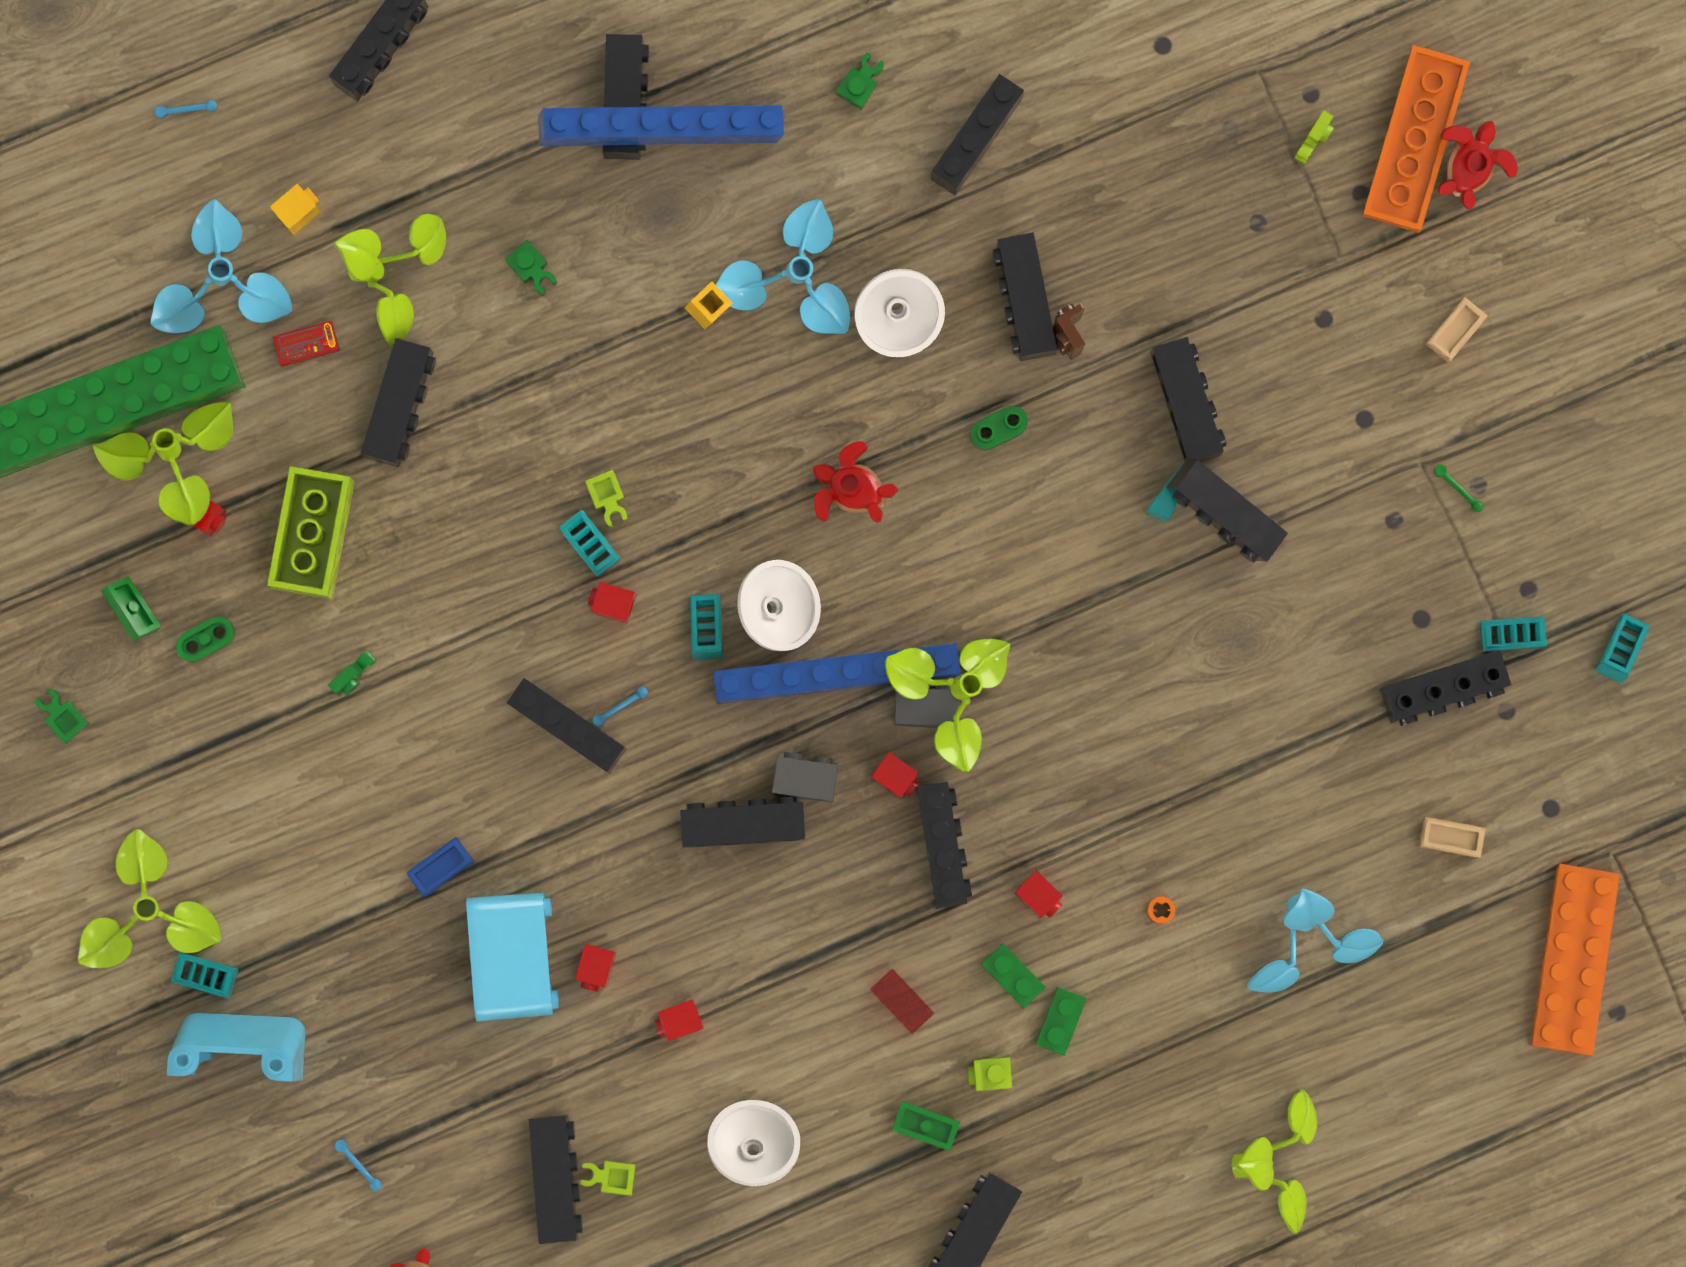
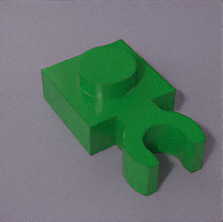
(859, 85)
(529, 264)
(347, 680)
(64, 719)

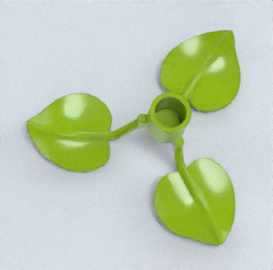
(360, 256)
(180, 500)
(985, 666)
(191, 927)
(1257, 1161)

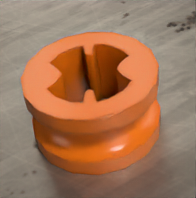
(1161, 919)

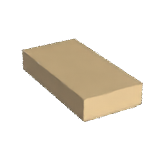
(1456, 330)
(1452, 837)

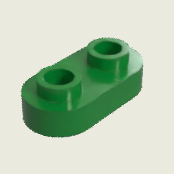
(999, 427)
(205, 638)

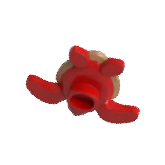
(1473, 162)
(852, 486)

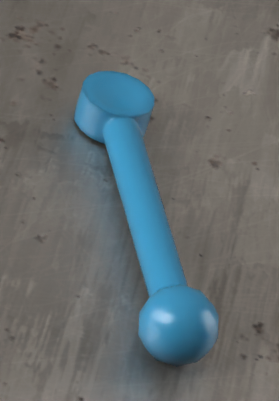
(161, 111)
(599, 720)
(341, 1146)

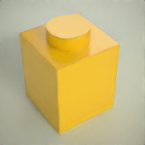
(296, 208)
(708, 305)

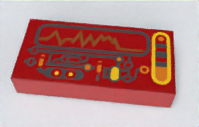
(306, 343)

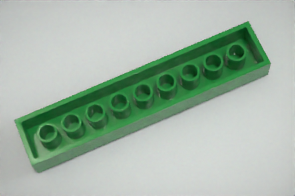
(117, 399)

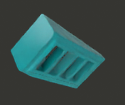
(1163, 504)
(572, 523)
(1540, 634)
(711, 651)
(1613, 665)
(227, 983)

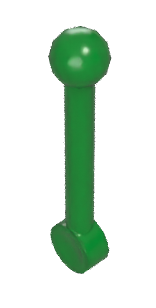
(1441, 471)

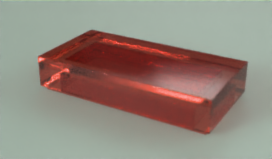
(902, 1001)

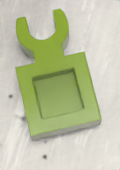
(1320, 131)
(606, 493)
(615, 1177)

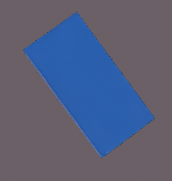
(440, 867)

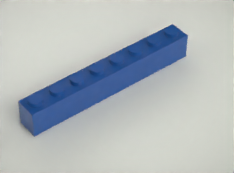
(660, 125)
(821, 675)

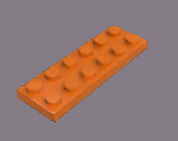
(1413, 141)
(1575, 959)

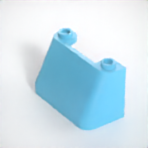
(510, 956)
(275, 1038)

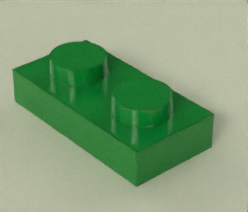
(131, 609)
(1013, 975)
(1061, 1021)
(926, 1125)

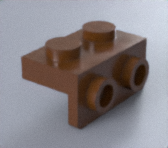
(1068, 338)

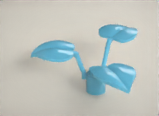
(218, 231)
(826, 308)
(1304, 914)

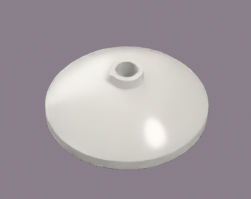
(901, 330)
(792, 600)
(755, 1127)

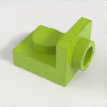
(990, 1074)

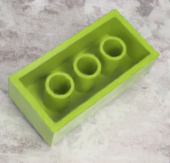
(311, 533)

